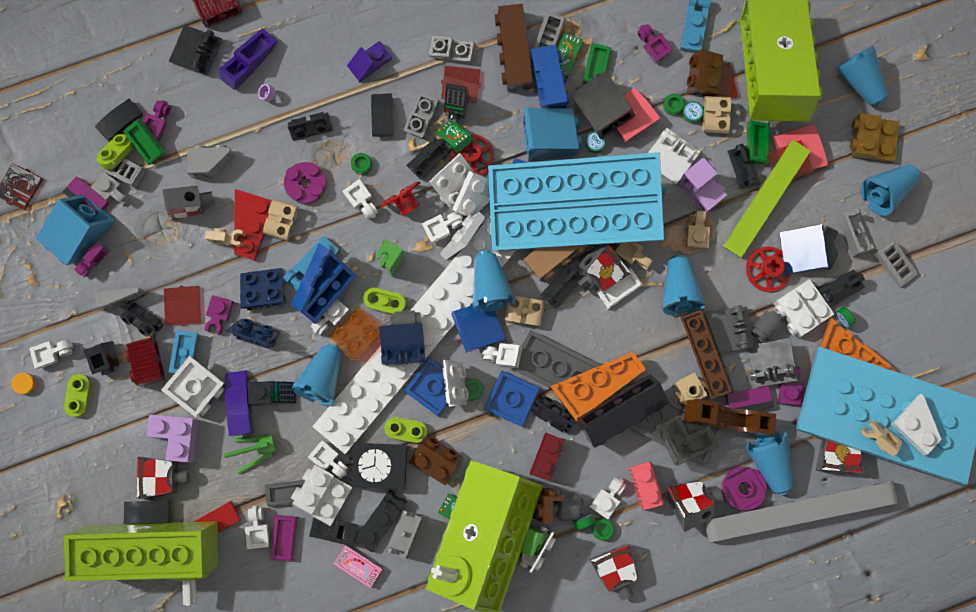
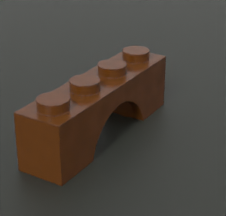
(737, 420)

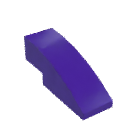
(247, 59)
(237, 405)

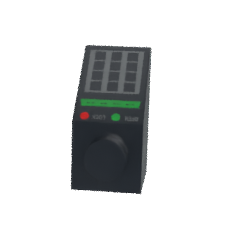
(456, 101)
(271, 393)

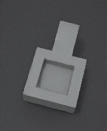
(109, 189)

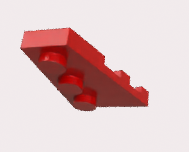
(250, 218)

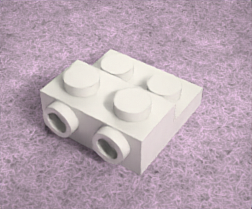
(803, 309)
(194, 387)
(320, 495)

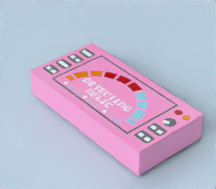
(358, 566)

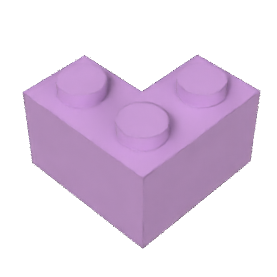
(701, 187)
(180, 434)

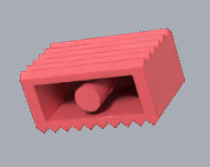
(646, 486)

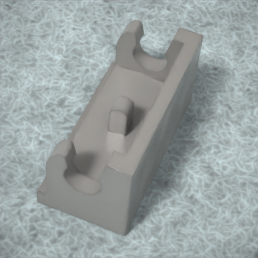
(855, 233)
(404, 534)

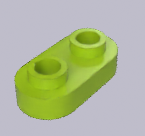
(114, 152)
(385, 300)
(79, 395)
(405, 430)

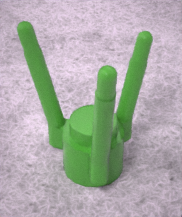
(264, 446)

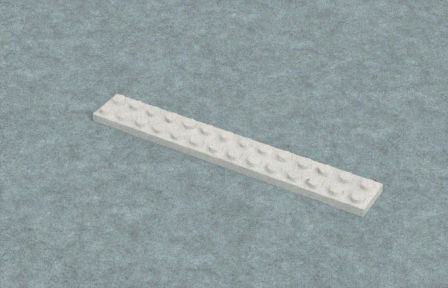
(378, 384)

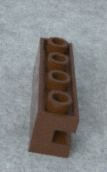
(514, 47)
(707, 354)

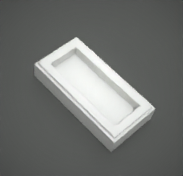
(619, 290)

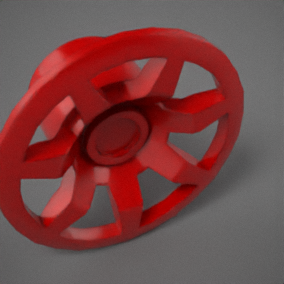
(473, 154)
(405, 200)
(770, 268)

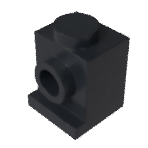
(101, 358)

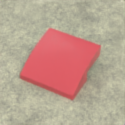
(644, 116)
(810, 140)

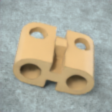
(716, 114)
(280, 219)
(525, 311)

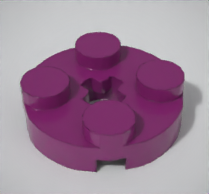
(296, 174)
(756, 489)

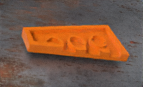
(594, 386)

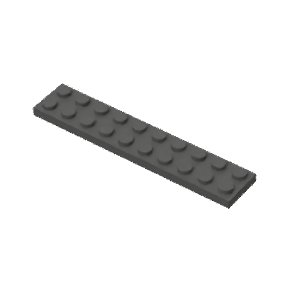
(553, 363)

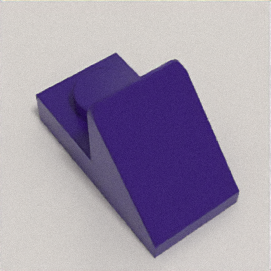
(368, 61)

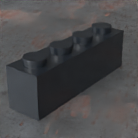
(623, 411)

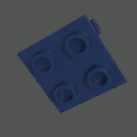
(261, 289)
(248, 331)
(402, 344)

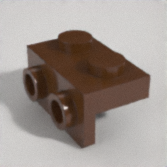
(705, 72)
(436, 459)
(544, 507)

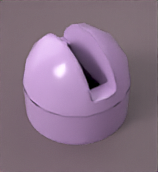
(267, 93)

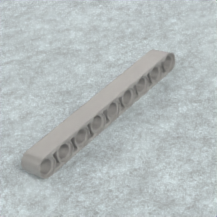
(801, 511)

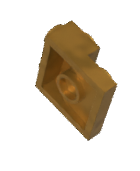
(874, 138)

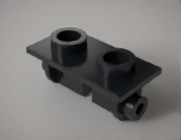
(318, 124)
(428, 158)
(744, 170)
(561, 286)
(842, 287)
(132, 314)
(560, 416)

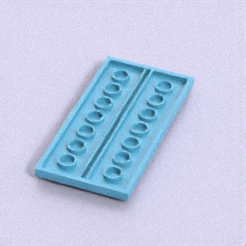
(576, 202)
(850, 393)

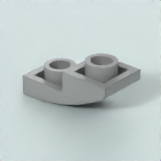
(454, 51)
(421, 115)

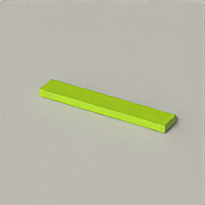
(766, 198)

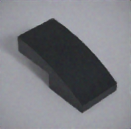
(382, 115)
(118, 119)
(147, 512)
(338, 532)

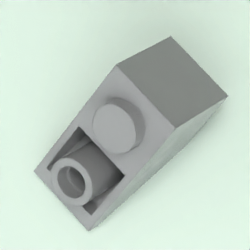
(207, 162)

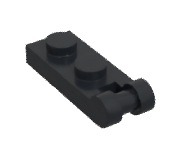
(380, 521)

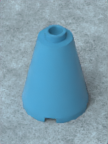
(865, 76)
(889, 188)
(490, 284)
(681, 288)
(320, 376)
(773, 461)

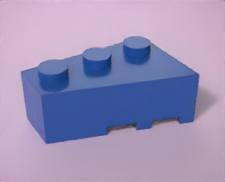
(549, 77)
(322, 284)

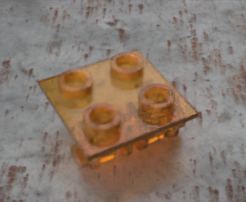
(355, 334)

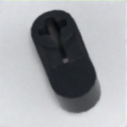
(830, 235)

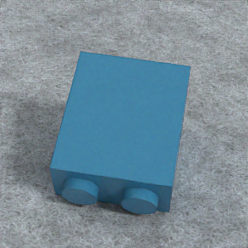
(550, 133)
(73, 228)

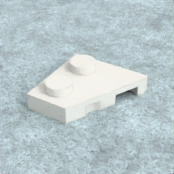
(473, 195)
(462, 236)
(918, 426)

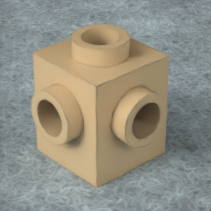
(689, 382)

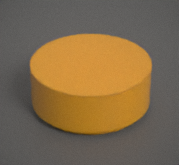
(23, 383)

